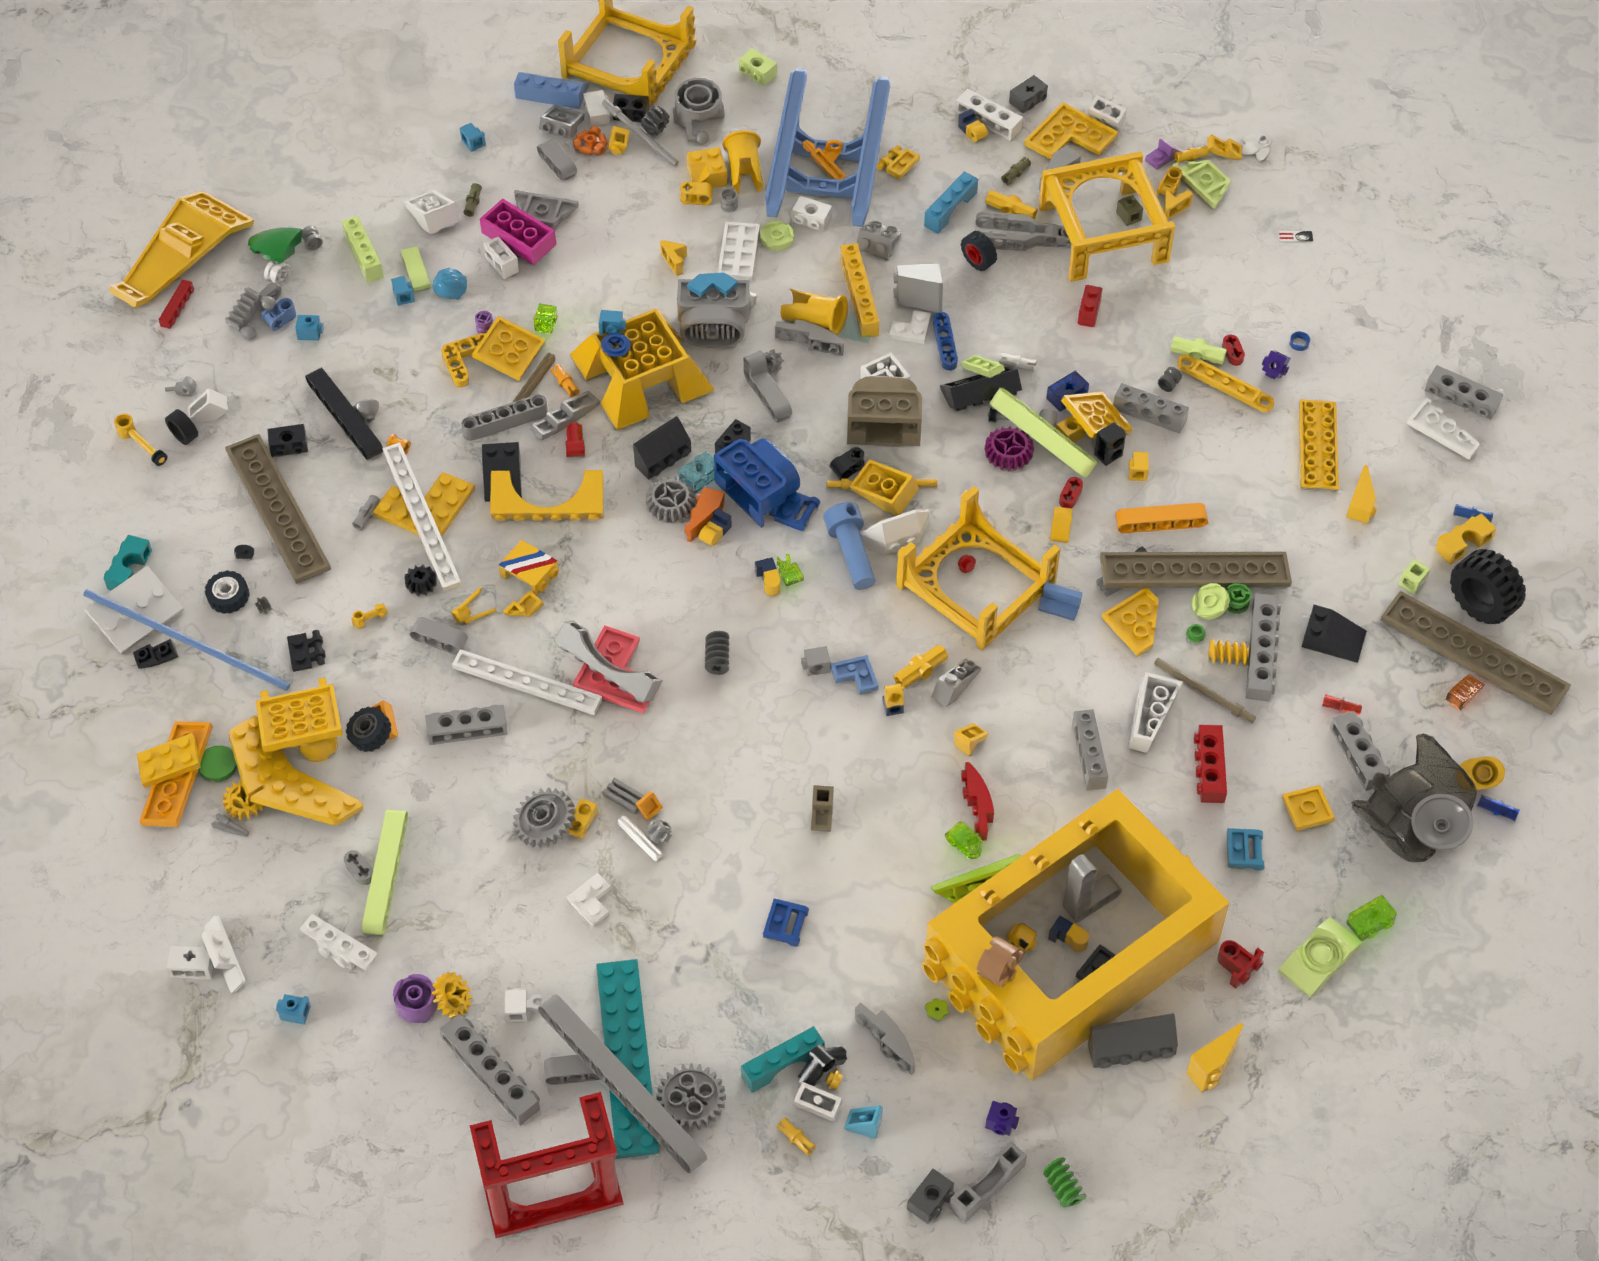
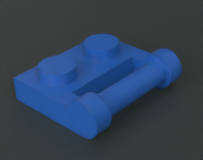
(792, 507)
(779, 919)

